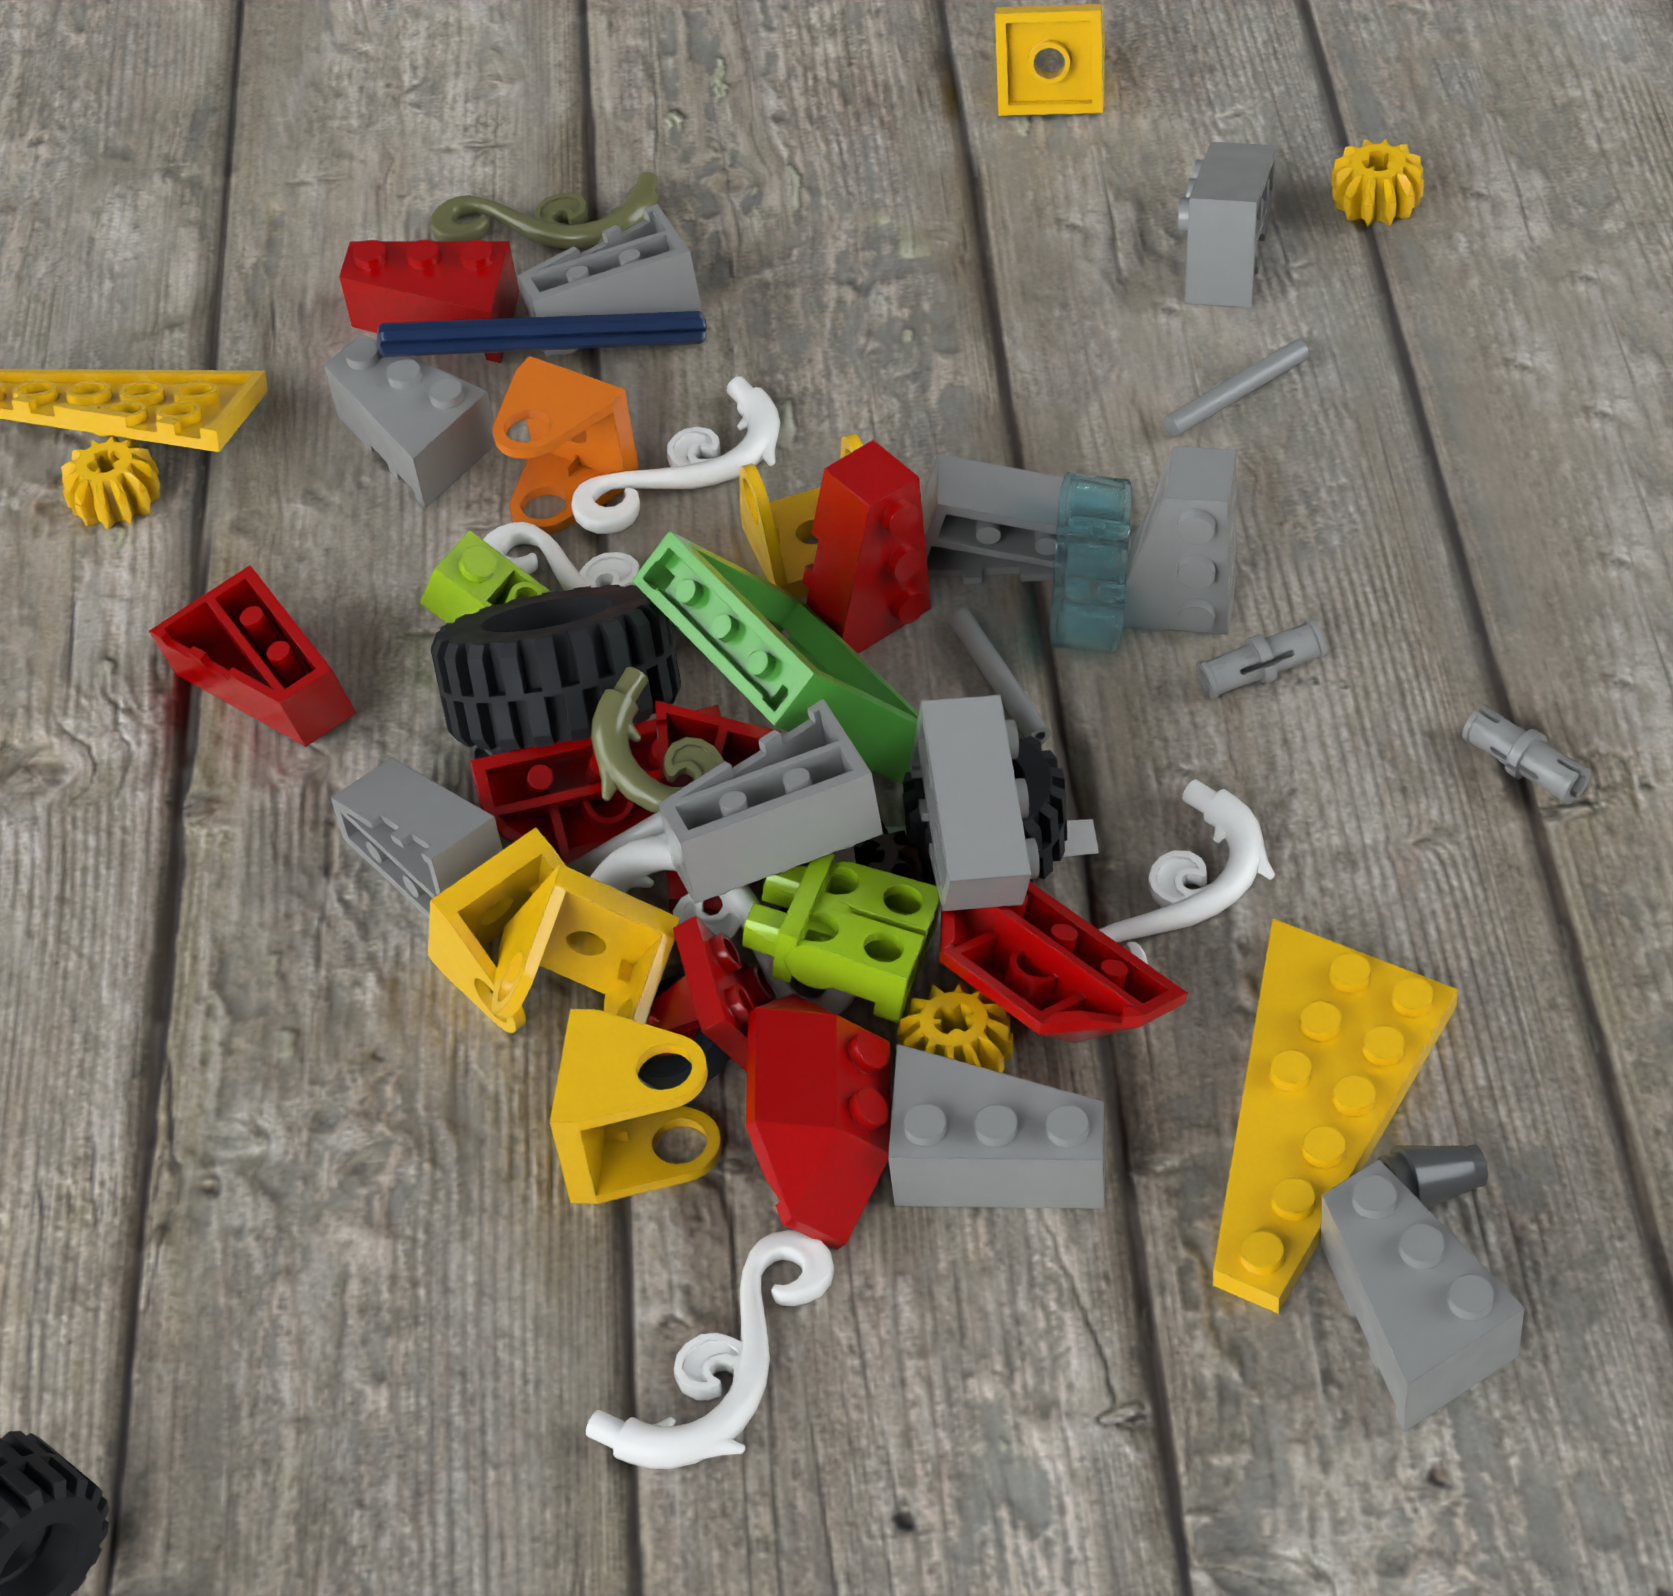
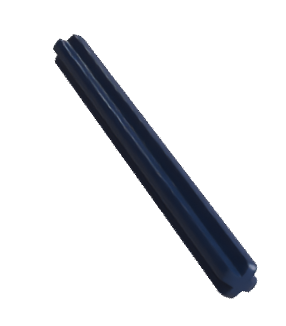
(540, 333)

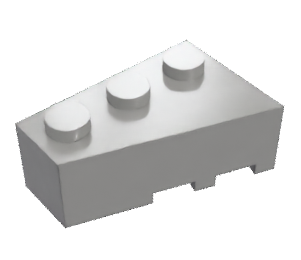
(1224, 219)
(625, 274)
(412, 415)
(989, 520)
(1186, 546)
(973, 802)
(773, 810)
(414, 830)
(991, 1139)
(1417, 1292)

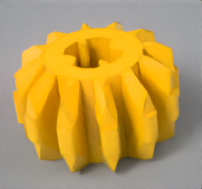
(1377, 182)
(110, 482)
(959, 1028)

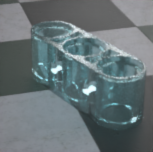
(1090, 563)

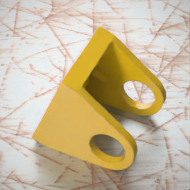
(1071, 30)
(781, 526)
(478, 909)
(619, 958)
(611, 1121)

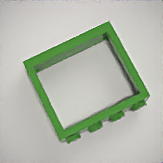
(739, 628)

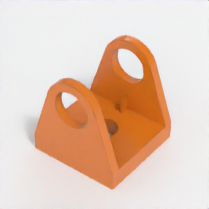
(575, 432)

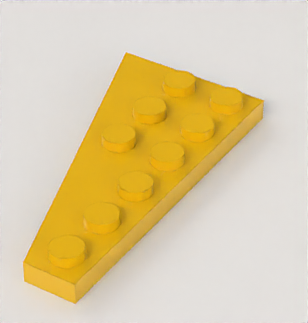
(147, 405)
(1322, 1081)

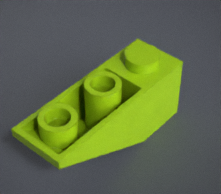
(475, 578)

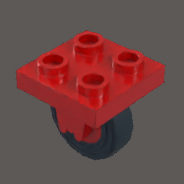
(705, 1004)

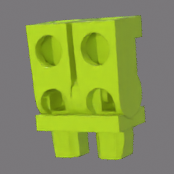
(846, 930)

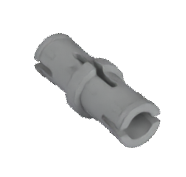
(1261, 659)
(1526, 754)

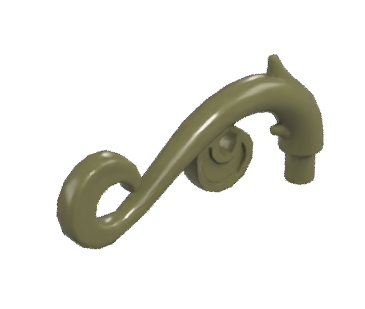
(546, 225)
(618, 768)

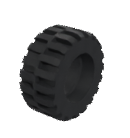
(543, 661)

